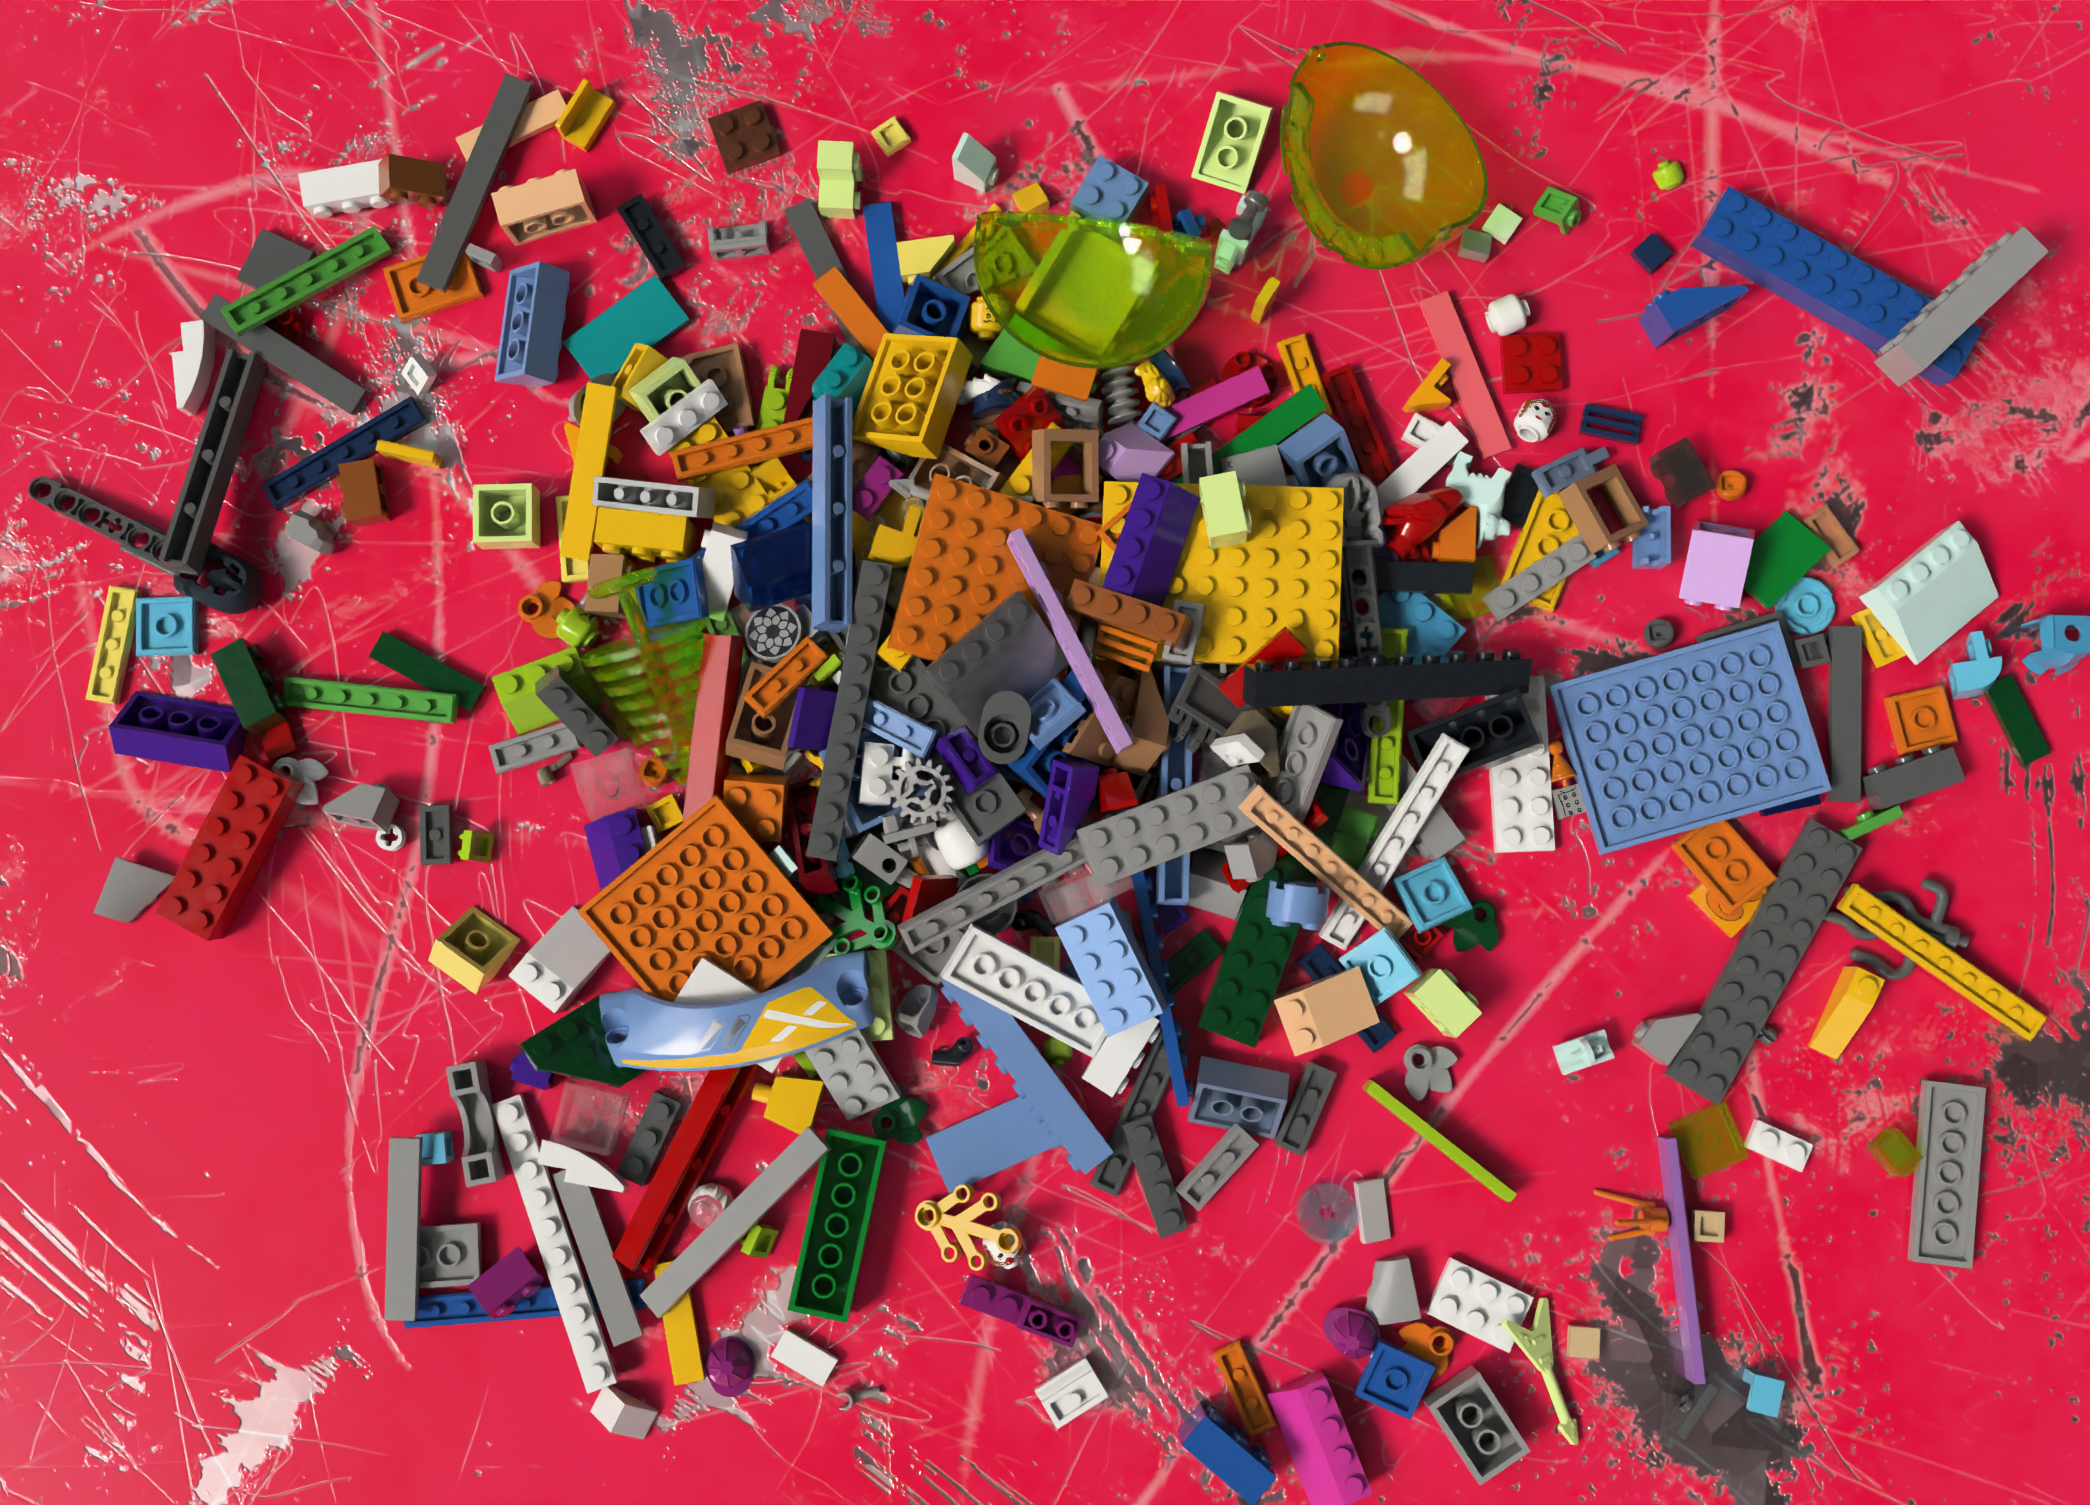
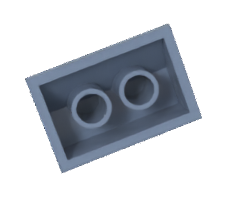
(1240, 1095)

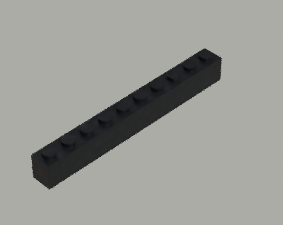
(1385, 678)

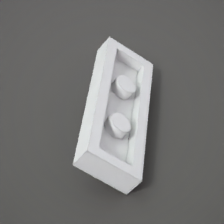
(683, 417)

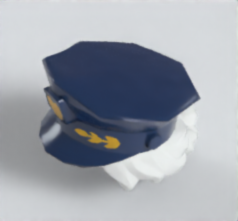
(988, 395)

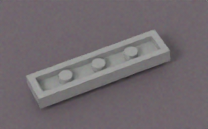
(1538, 577)

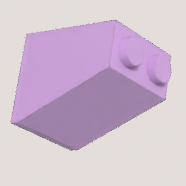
(1716, 565)

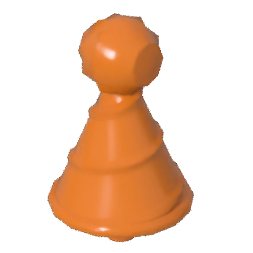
(1561, 769)

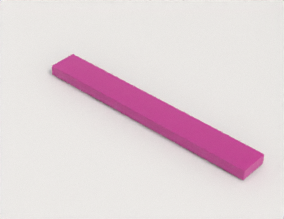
(1200, 409)

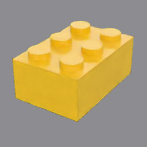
(645, 535)

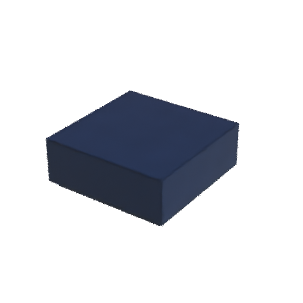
(1650, 253)

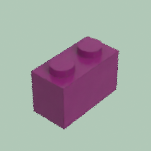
(874, 489)
(506, 1284)

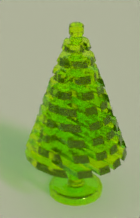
(651, 671)

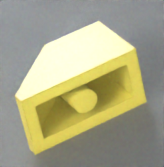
(923, 256)

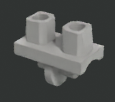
(895, 832)

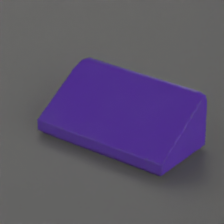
(965, 759)

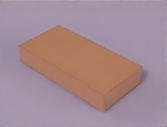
(1830, 530)

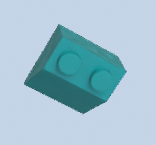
(844, 376)

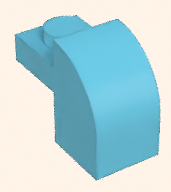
(1978, 674)

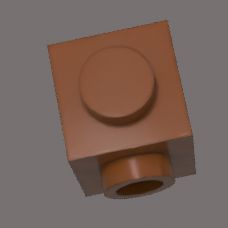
(987, 449)

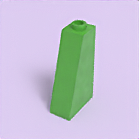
(1013, 360)

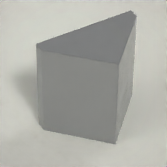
(1209, 886)

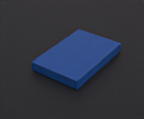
(675, 595)

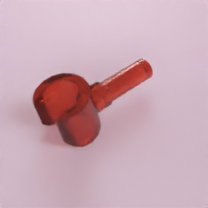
(1215, 229)

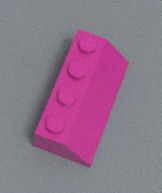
(1319, 1441)

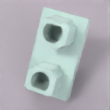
(1583, 1052)

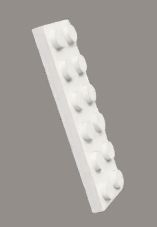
(1523, 788)
(1025, 989)

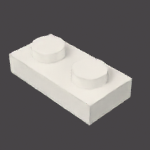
(1778, 1145)

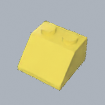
(473, 949)

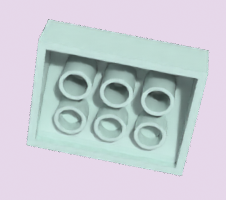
(1932, 592)

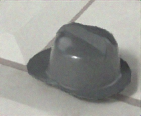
(1004, 727)

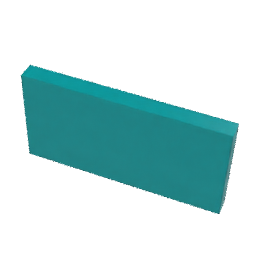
(643, 317)

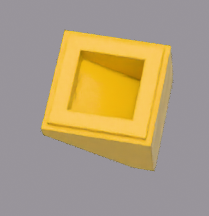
(1031, 199)

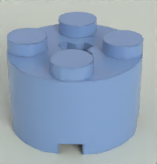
(1297, 903)

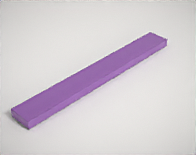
(1681, 1260)

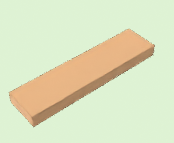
(536, 118)

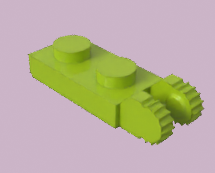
(774, 400)

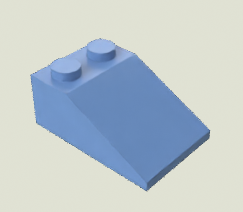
(1318, 453)

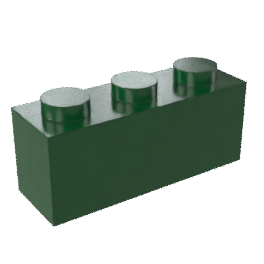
(250, 686)

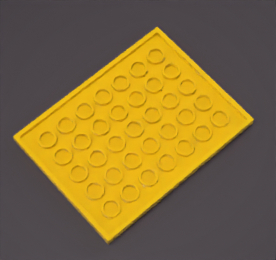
(1254, 588)

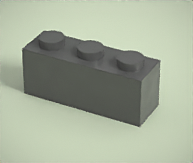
(576, 710)
(1911, 777)

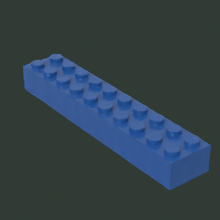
(1819, 277)

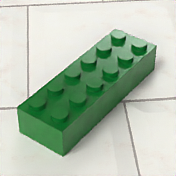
(838, 1224)

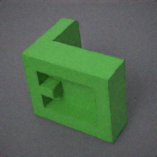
(1559, 209)

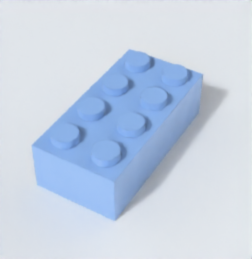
(1111, 967)

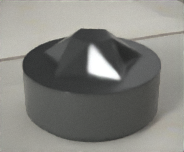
(1659, 634)

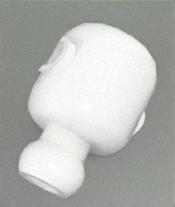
(956, 843)

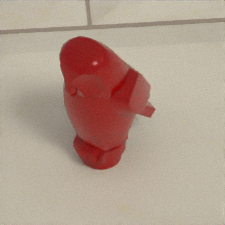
(1419, 517)

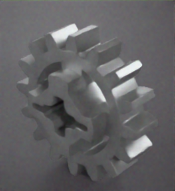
(916, 780)

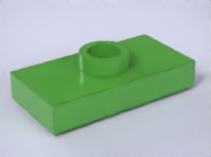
(1869, 821)

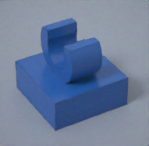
(1188, 224)

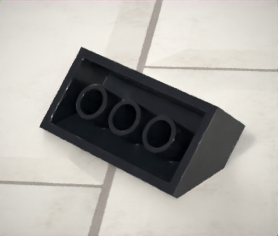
(1492, 730)

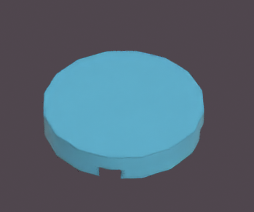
(1807, 607)

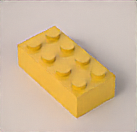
(736, 489)

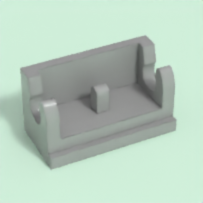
(738, 241)

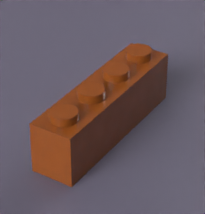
(1129, 614)

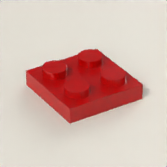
(1531, 363)

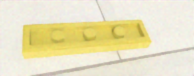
(113, 646)

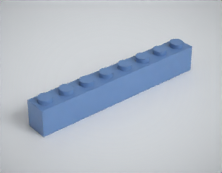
(1033, 1079)

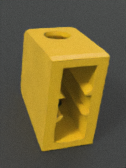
(791, 1101)

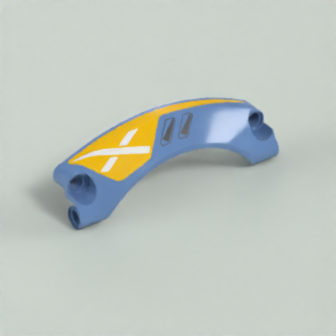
(743, 1032)

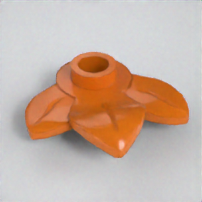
(549, 607)
(1421, 1342)

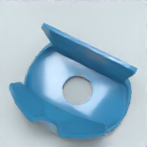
(2056, 649)

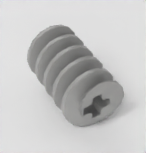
(1118, 395)

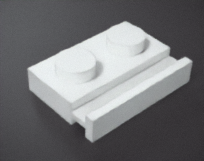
(1071, 1392)

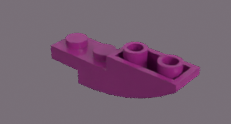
(1021, 1309)

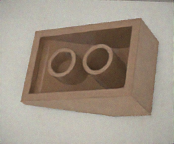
(1149, 728)
(756, 738)

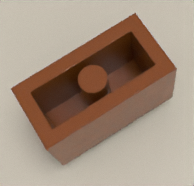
(412, 180)
(363, 492)

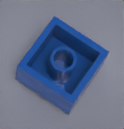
(931, 309)

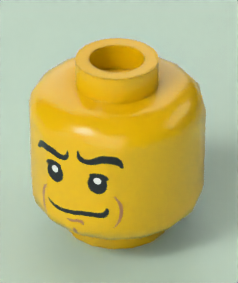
(982, 321)

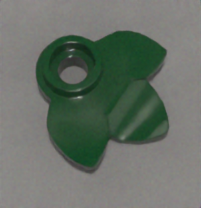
(1471, 931)
(905, 1117)

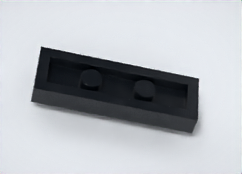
(651, 237)

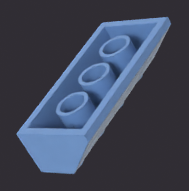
(532, 325)

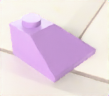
(1130, 452)

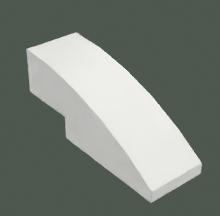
(193, 365)
(581, 1167)

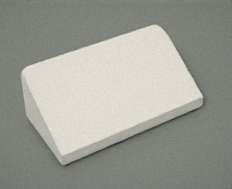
(1372, 1210)

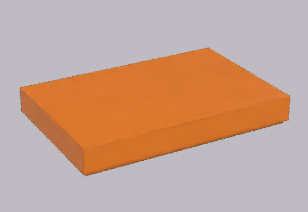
(418, 300)
(1724, 864)

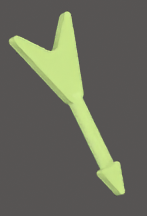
(1538, 1348)

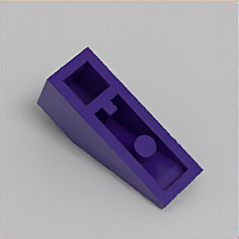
(1067, 799)

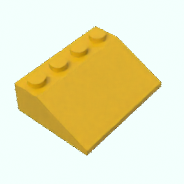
(912, 393)

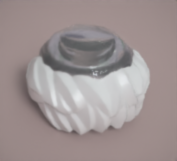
(707, 1204)

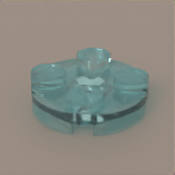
(1341, 1203)

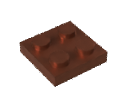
(744, 137)

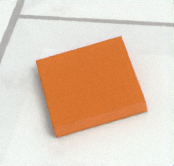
(1920, 719)

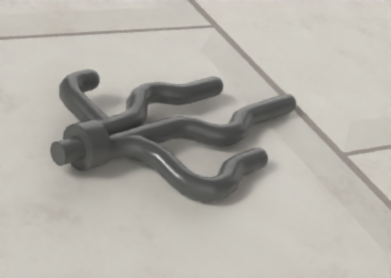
(1944, 933)

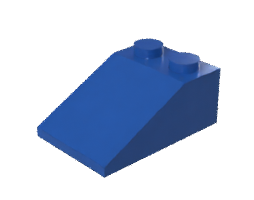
(1685, 309)

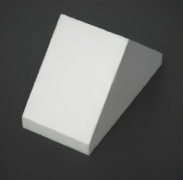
(623, 1413)

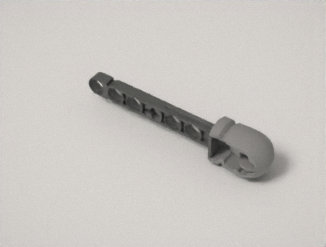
(1359, 555)

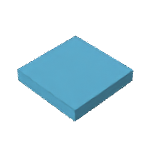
(167, 626)
(1432, 894)
(1383, 964)

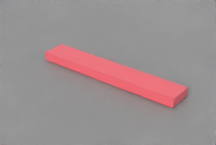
(1465, 375)

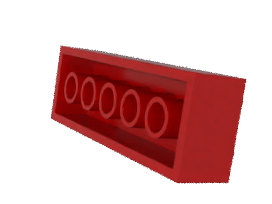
(230, 847)

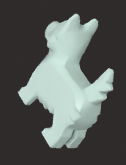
(1485, 494)

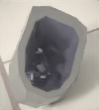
(917, 1010)

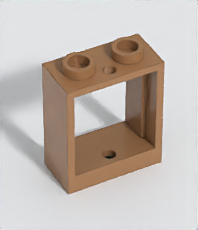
(1042, 466)
(1587, 517)

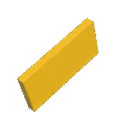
(1543, 532)

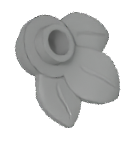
(1430, 1073)

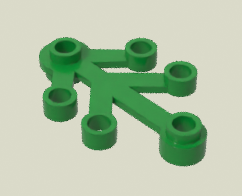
(856, 919)

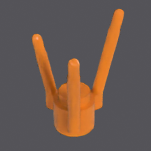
(1650, 1219)

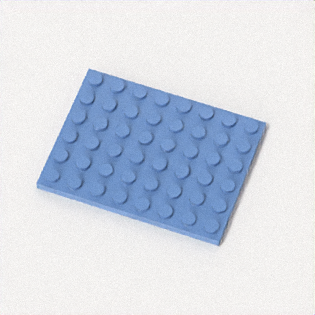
(1689, 738)

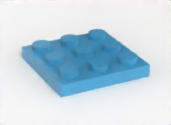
(1426, 623)

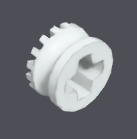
(395, 845)

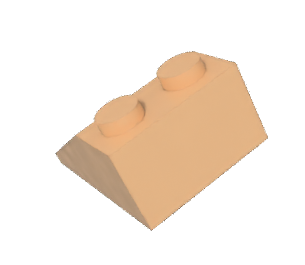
(1326, 1010)

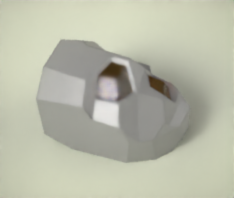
(310, 532)

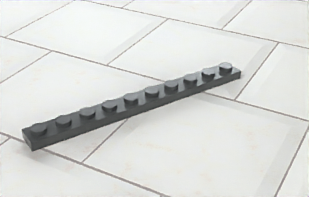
(849, 710)

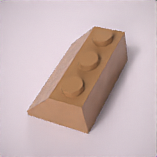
(956, 466)

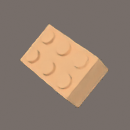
(544, 207)

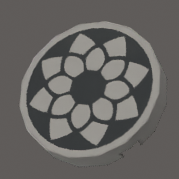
(773, 632)

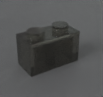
(1681, 473)

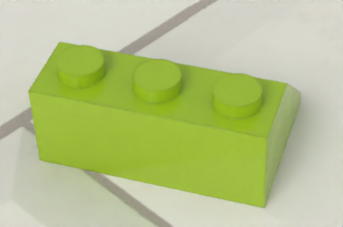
(518, 693)

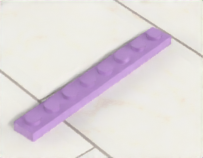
(1074, 650)

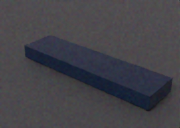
(1320, 964)

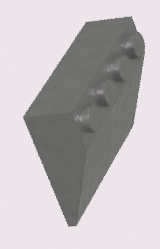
(1000, 653)

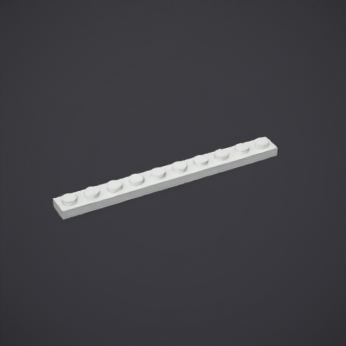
(555, 1244)

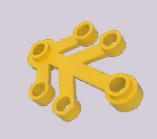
(964, 1226)

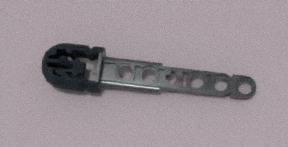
(240, 592)

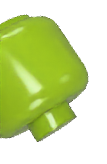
(1668, 175)
(1056, 1051)

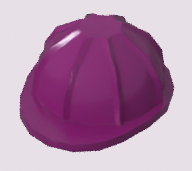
(1351, 1331)
(729, 1366)

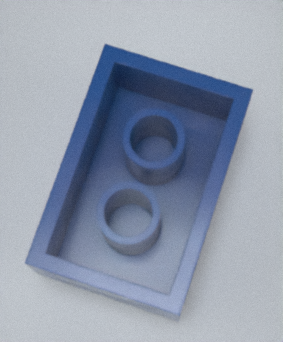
(1227, 1452)

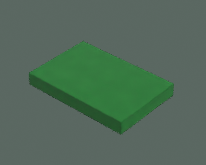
(1781, 559)

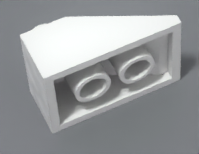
(561, 962)

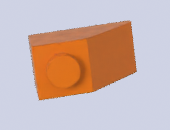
(1457, 540)

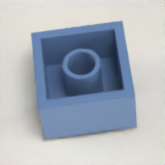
(1109, 192)

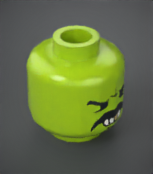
(577, 627)

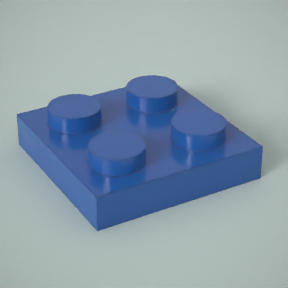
(1394, 1378)

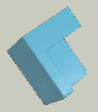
(437, 1148)
(1764, 1392)

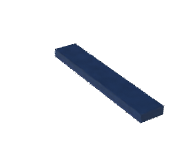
(353, 446)

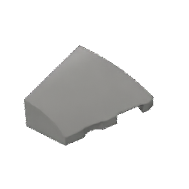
(130, 890)
(1392, 1292)

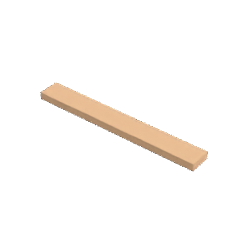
(1324, 862)

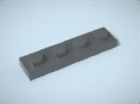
(1154, 1175)

